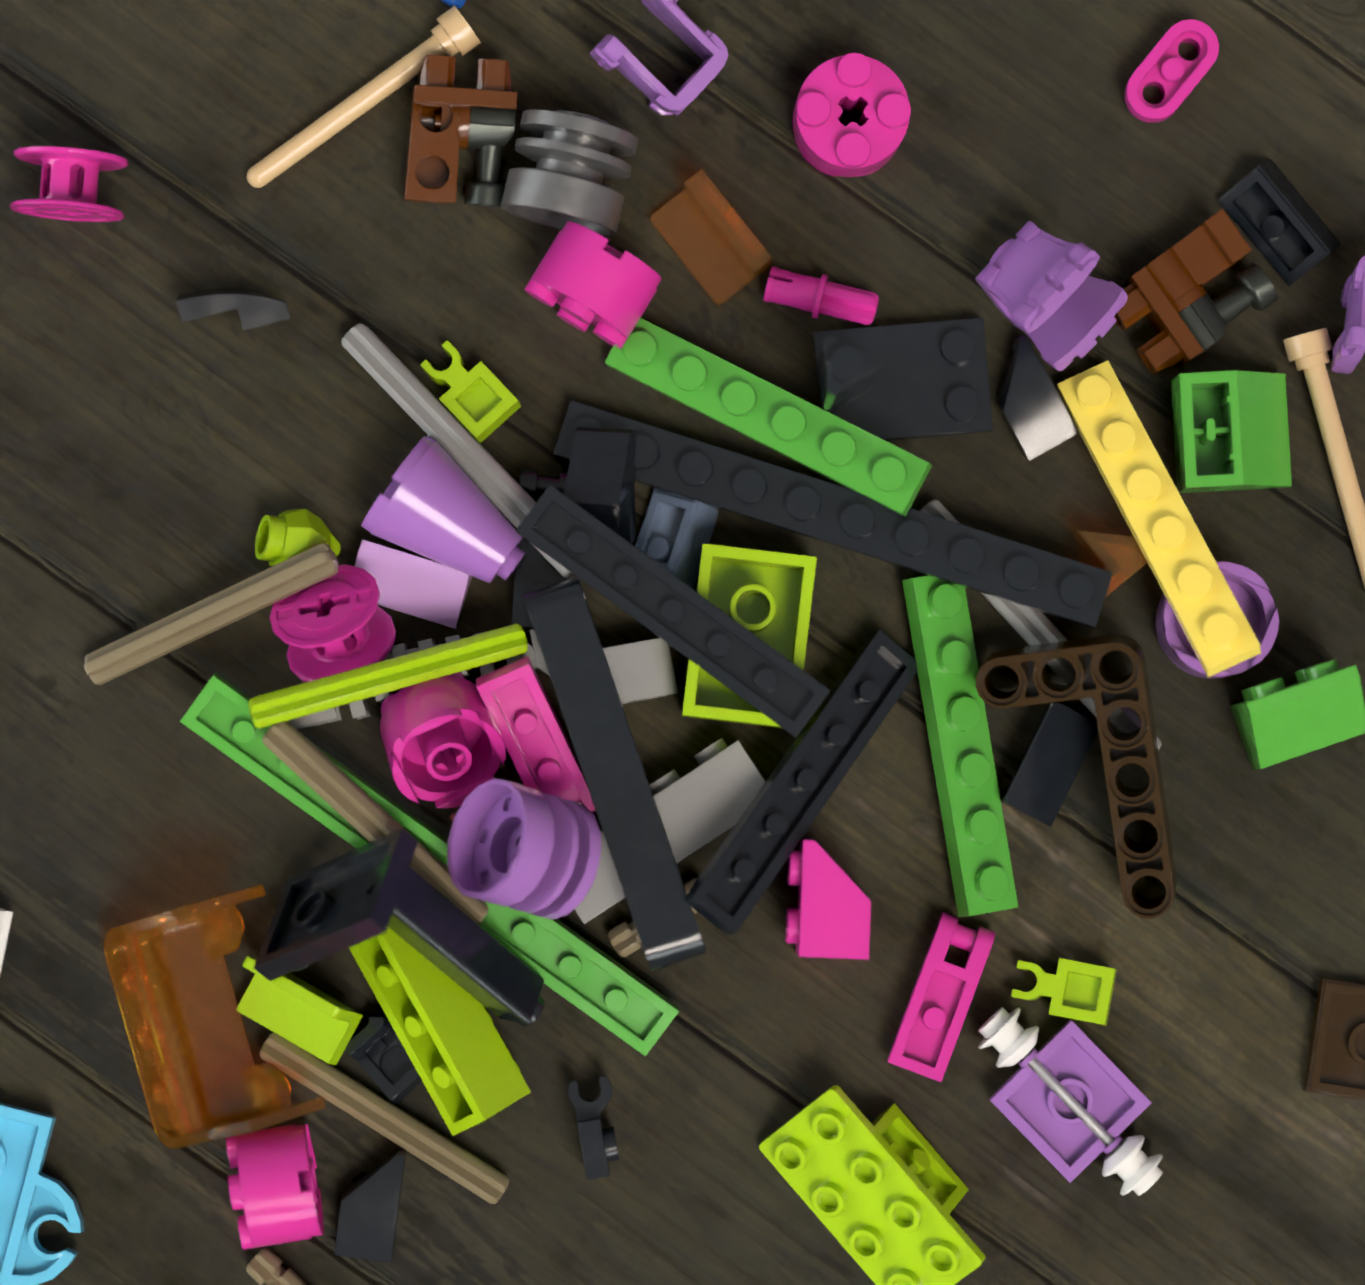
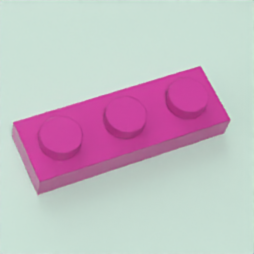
(533, 732)

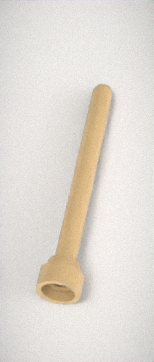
(448, 38)
(1311, 355)

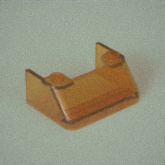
(187, 1026)

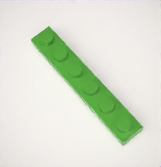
(771, 416)
(960, 746)

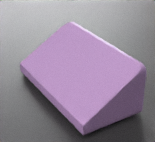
(415, 583)

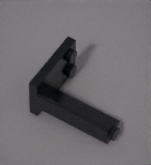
(907, 378)
(378, 889)

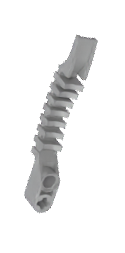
(638, 669)

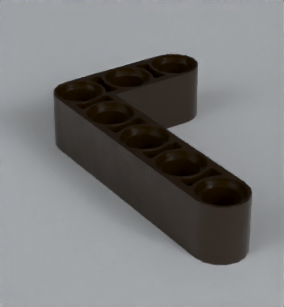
(1117, 747)

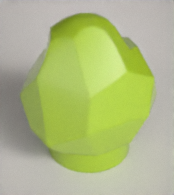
(290, 535)

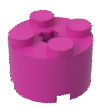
(850, 83)
(594, 284)
(440, 740)
(275, 1186)

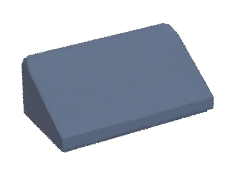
(675, 533)

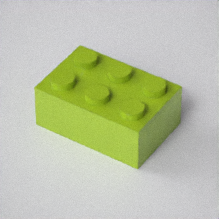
(769, 598)

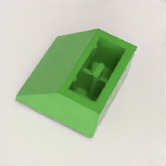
(1230, 431)
(1301, 717)

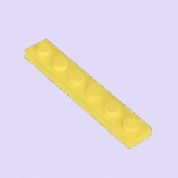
(1158, 519)

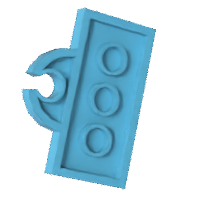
(30, 1199)

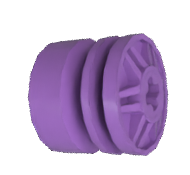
(523, 849)

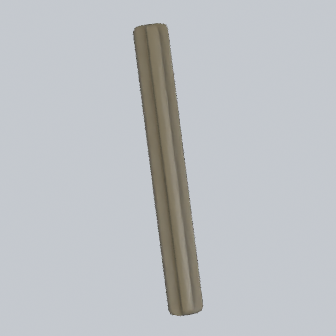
(211, 614)
(359, 808)
(385, 1118)

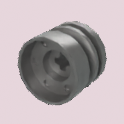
(572, 161)

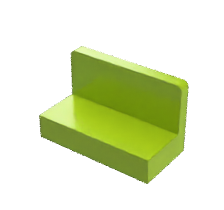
(299, 1013)

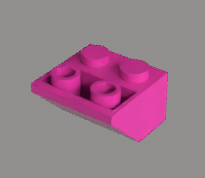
(830, 909)

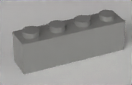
(692, 813)

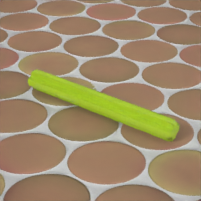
(387, 675)

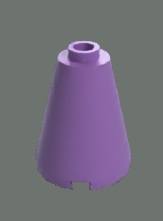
(444, 516)

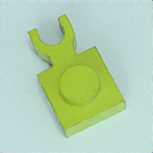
(474, 396)
(1076, 991)

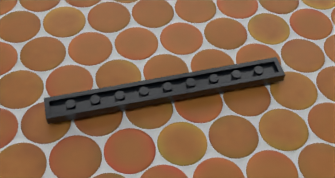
(852, 520)

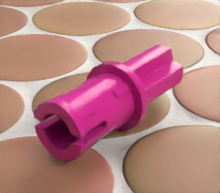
(820, 296)

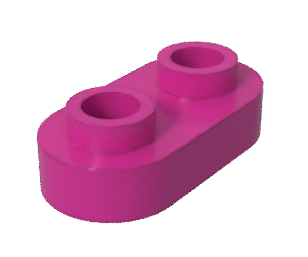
(1170, 72)

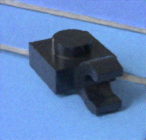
(597, 1143)

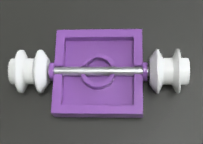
(1070, 1101)

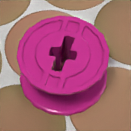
(69, 184)
(334, 625)

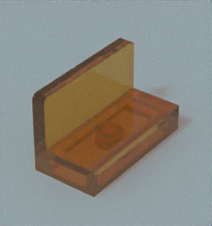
(711, 239)

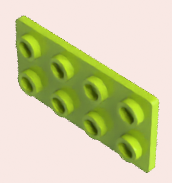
(876, 1190)

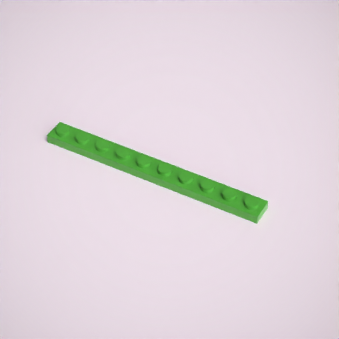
(547, 946)

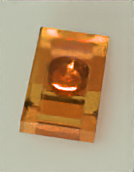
(1113, 553)

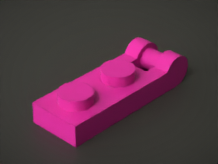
(940, 999)

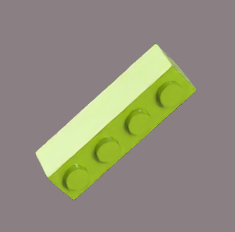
(442, 1032)

